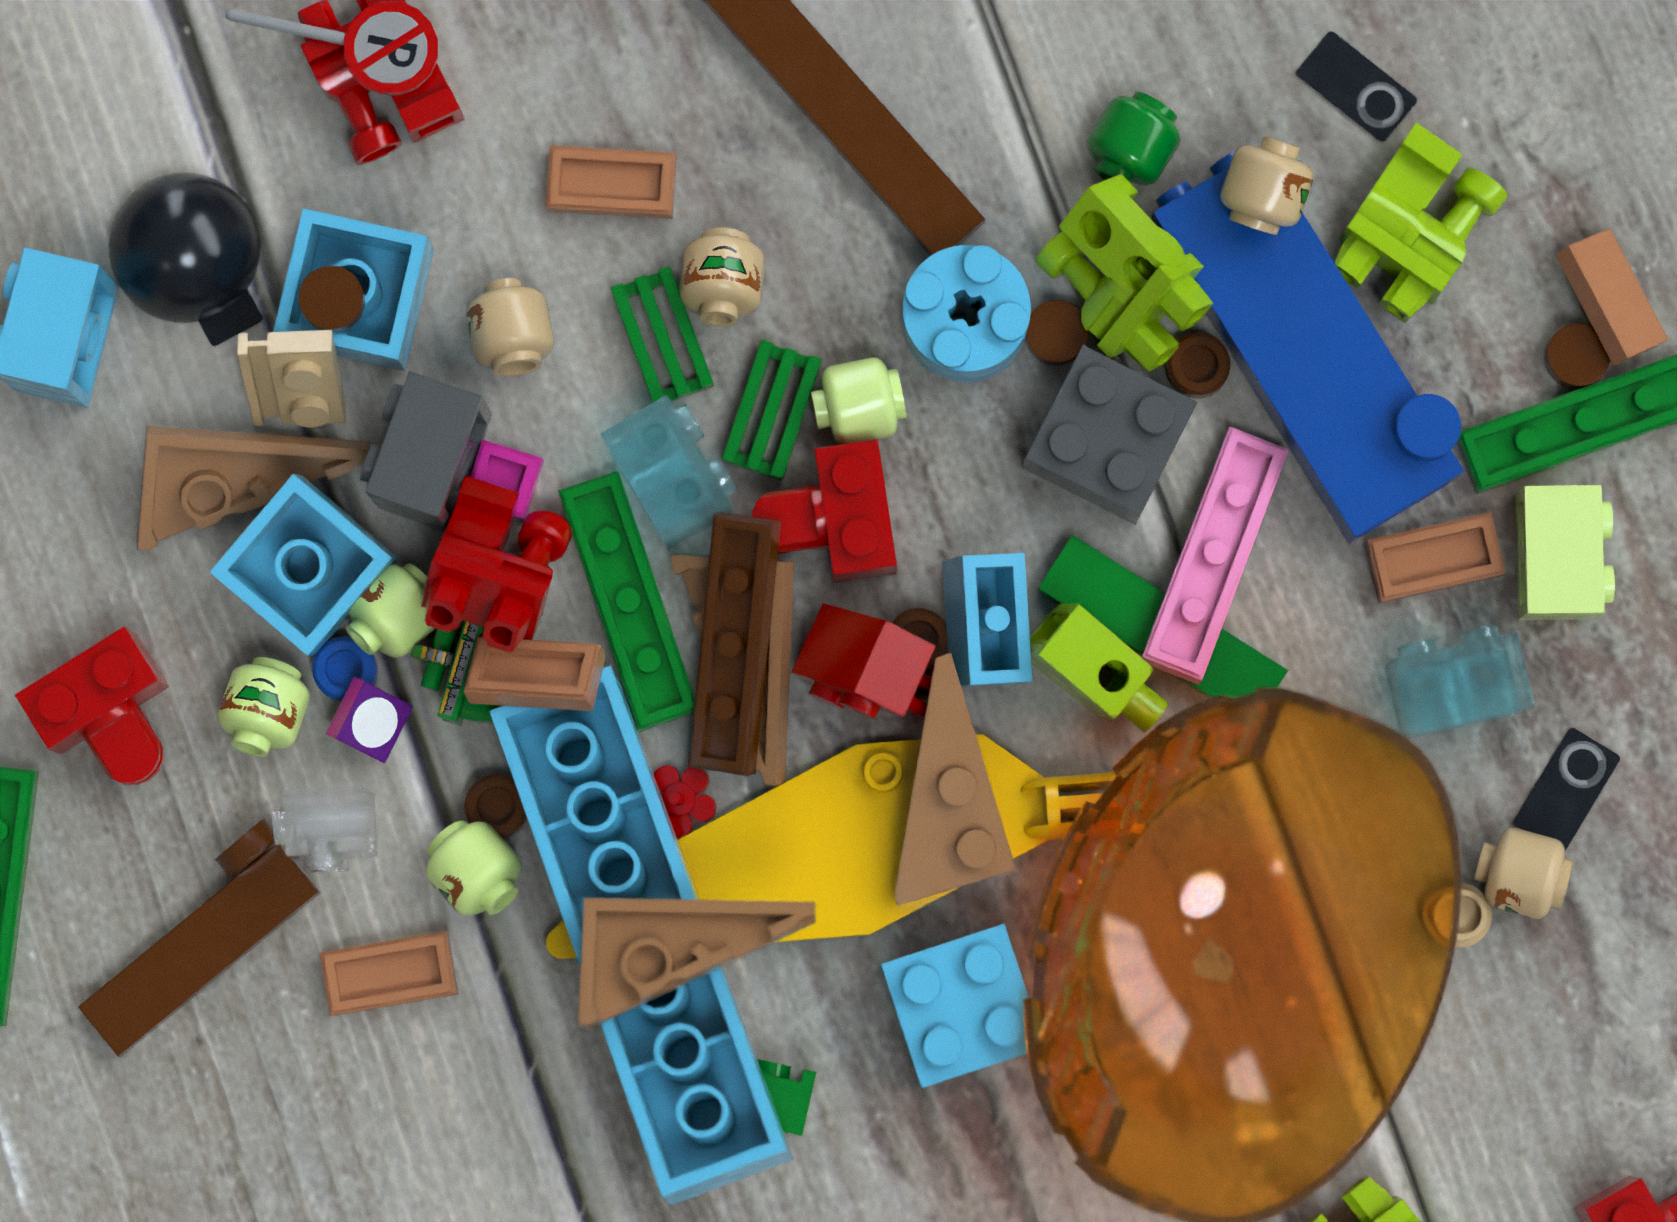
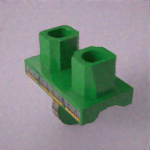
(454, 704)

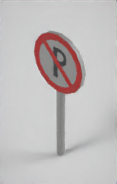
(385, 46)

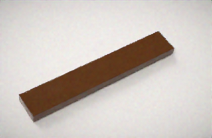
(852, 120)

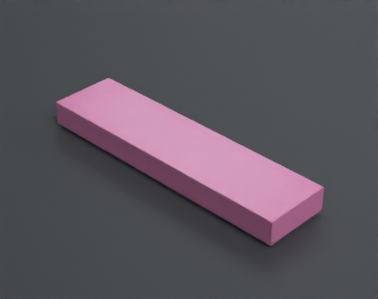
(1214, 555)

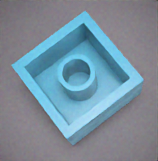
(389, 267)
(55, 326)
(303, 564)
(959, 1005)

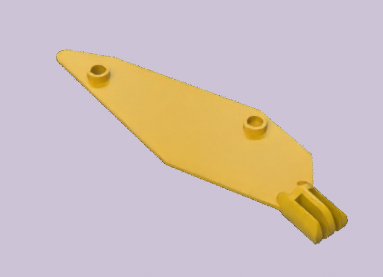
(841, 836)

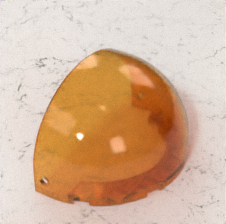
(1242, 954)

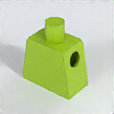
(1073, 648)

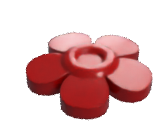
(682, 797)

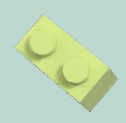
(1562, 552)

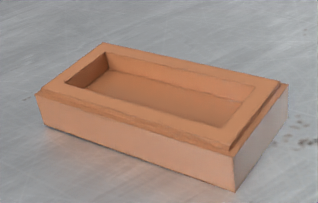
(611, 182)
(1611, 297)
(1435, 557)
(536, 675)
(389, 973)

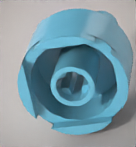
(982, 281)

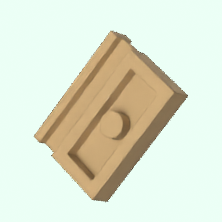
(293, 378)

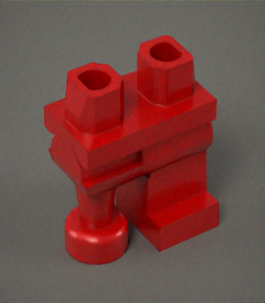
(423, 110)
(481, 582)

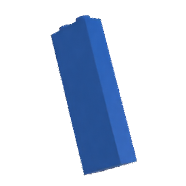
(1306, 356)

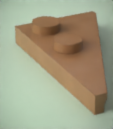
(207, 474)
(774, 718)
(952, 816)
(656, 945)

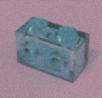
(669, 471)
(1458, 683)

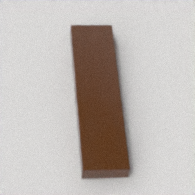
(734, 643)
(198, 950)

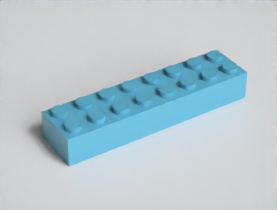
(610, 837)

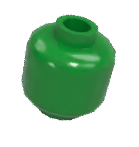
(1134, 139)

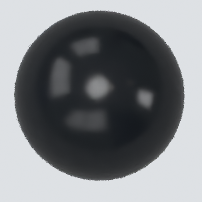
(184, 247)

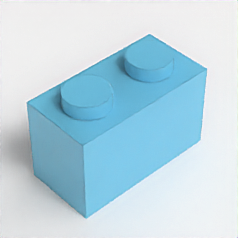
(988, 619)

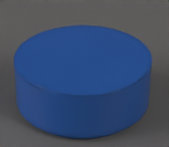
(1427, 427)
(339, 663)

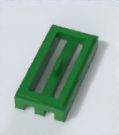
(643, 286)
(788, 359)

